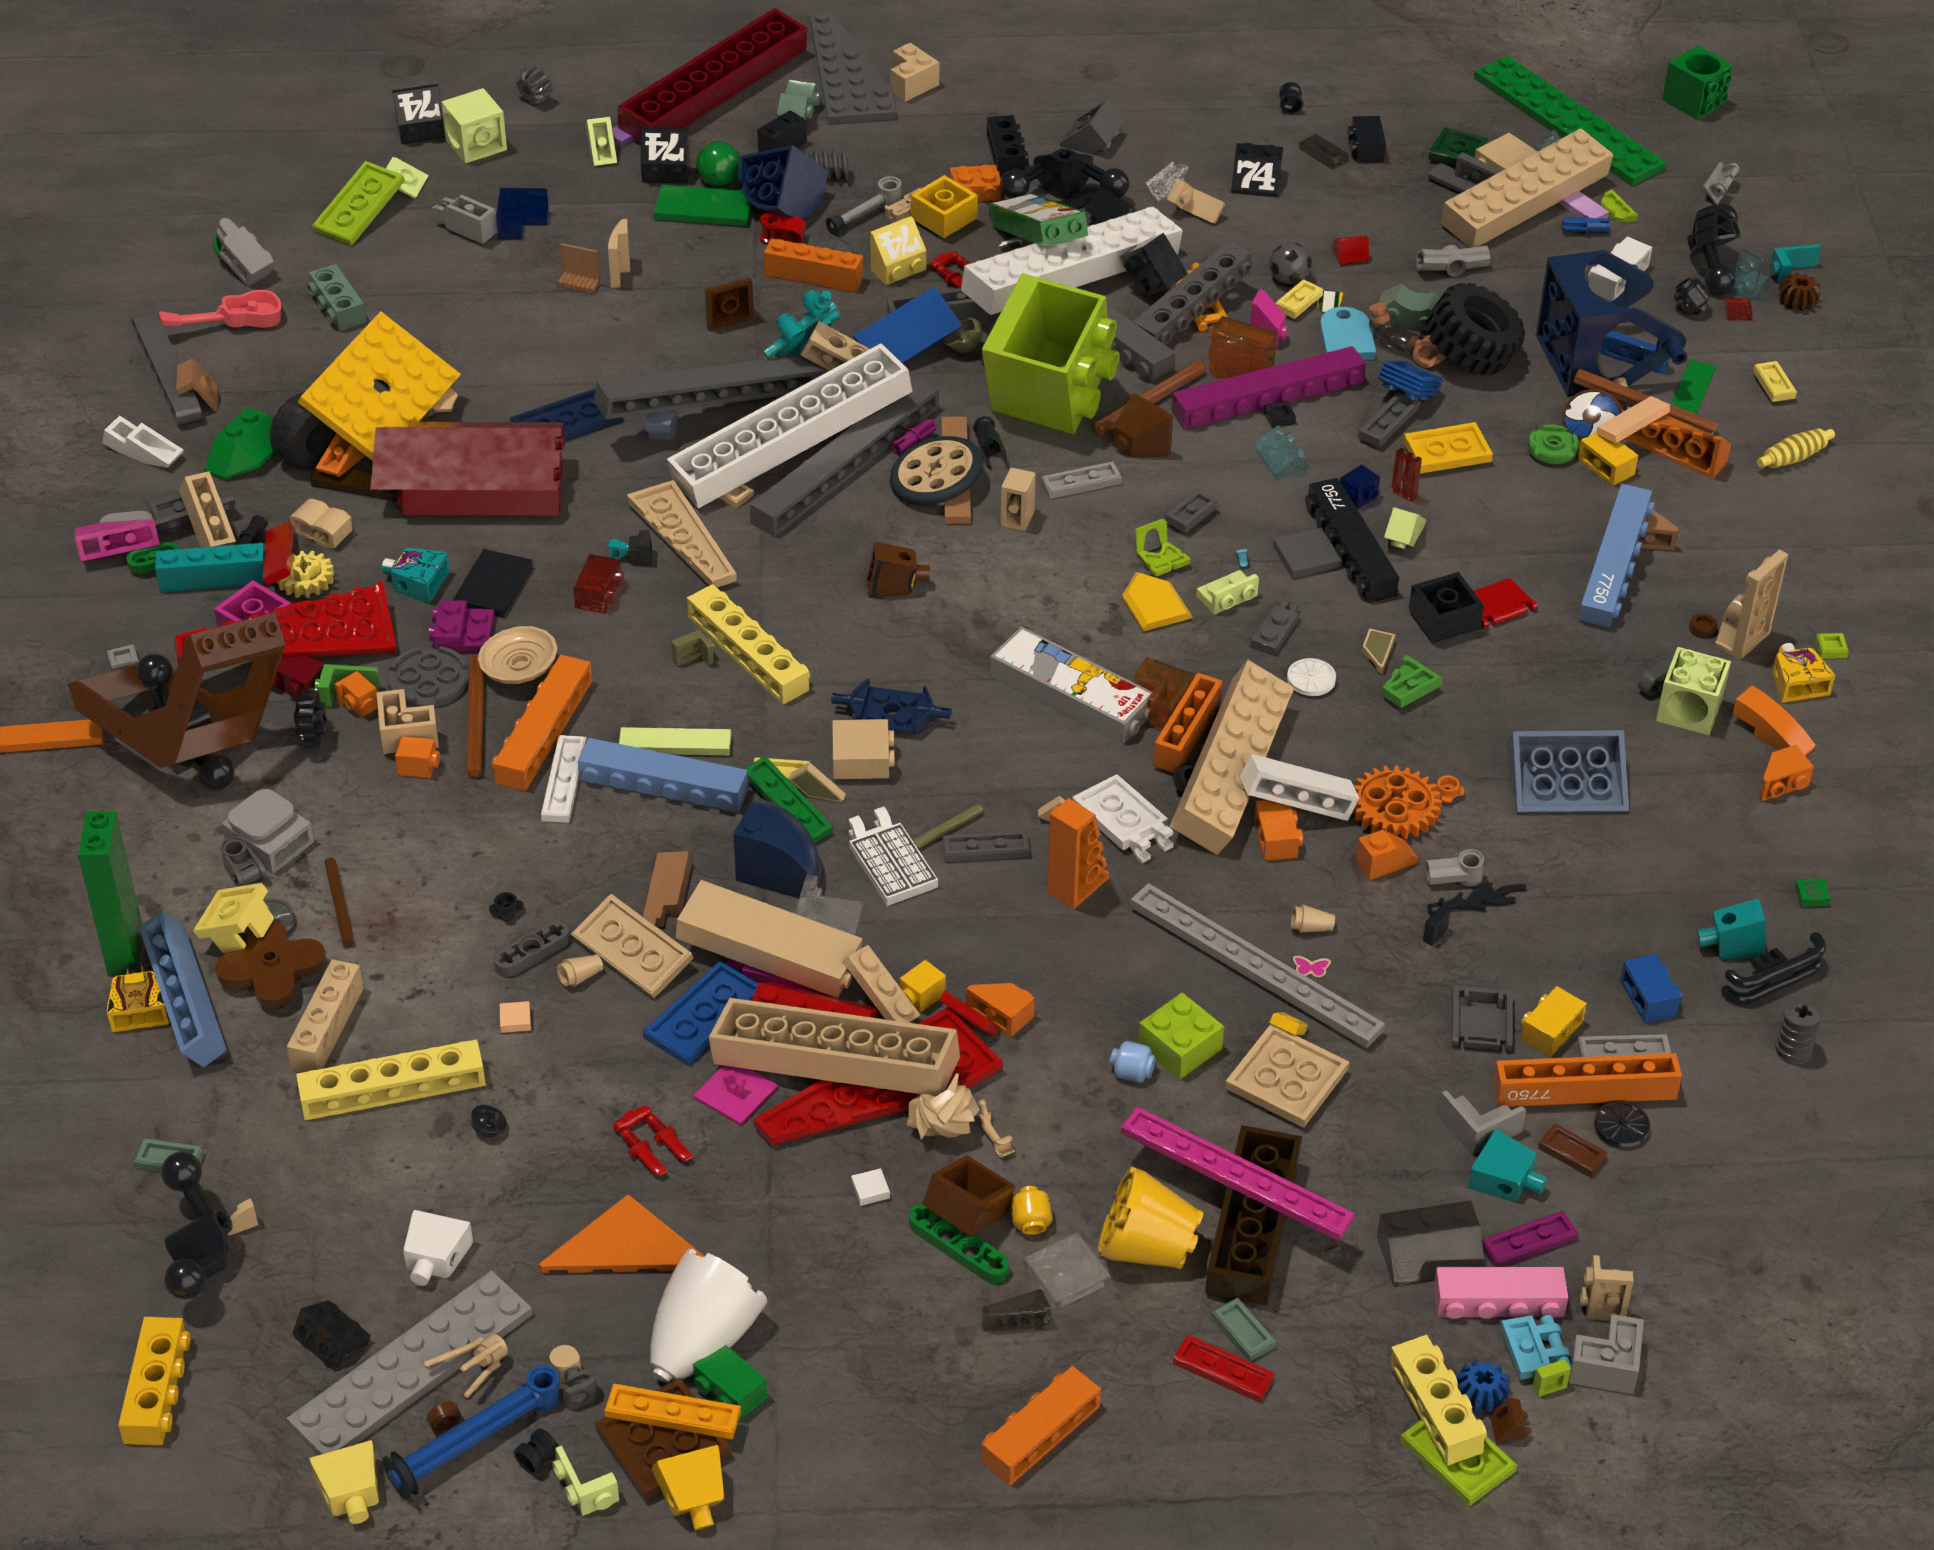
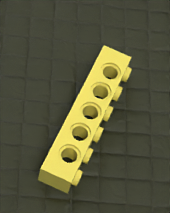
(748, 644)
(390, 1079)

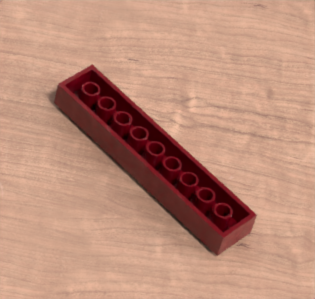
(715, 75)

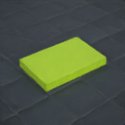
(1467, 1478)

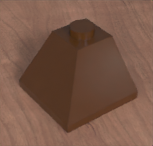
(729, 304)
(1143, 429)

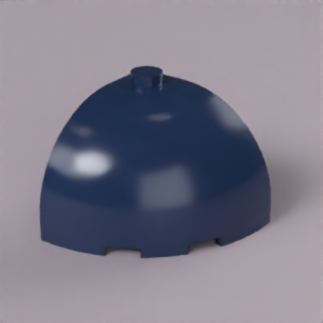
(782, 181)
(774, 849)

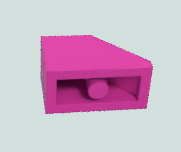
(1268, 315)

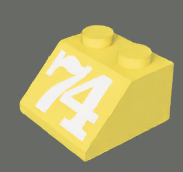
(897, 251)

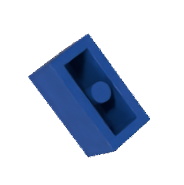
(1650, 988)

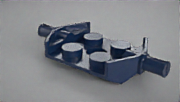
(912, 709)

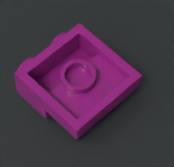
(460, 627)

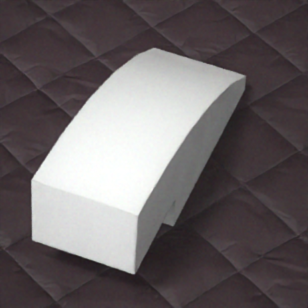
(140, 443)

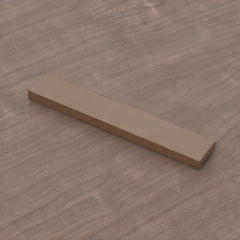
(957, 509)

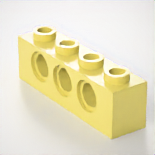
(1426, 1379)

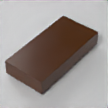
(1573, 1150)

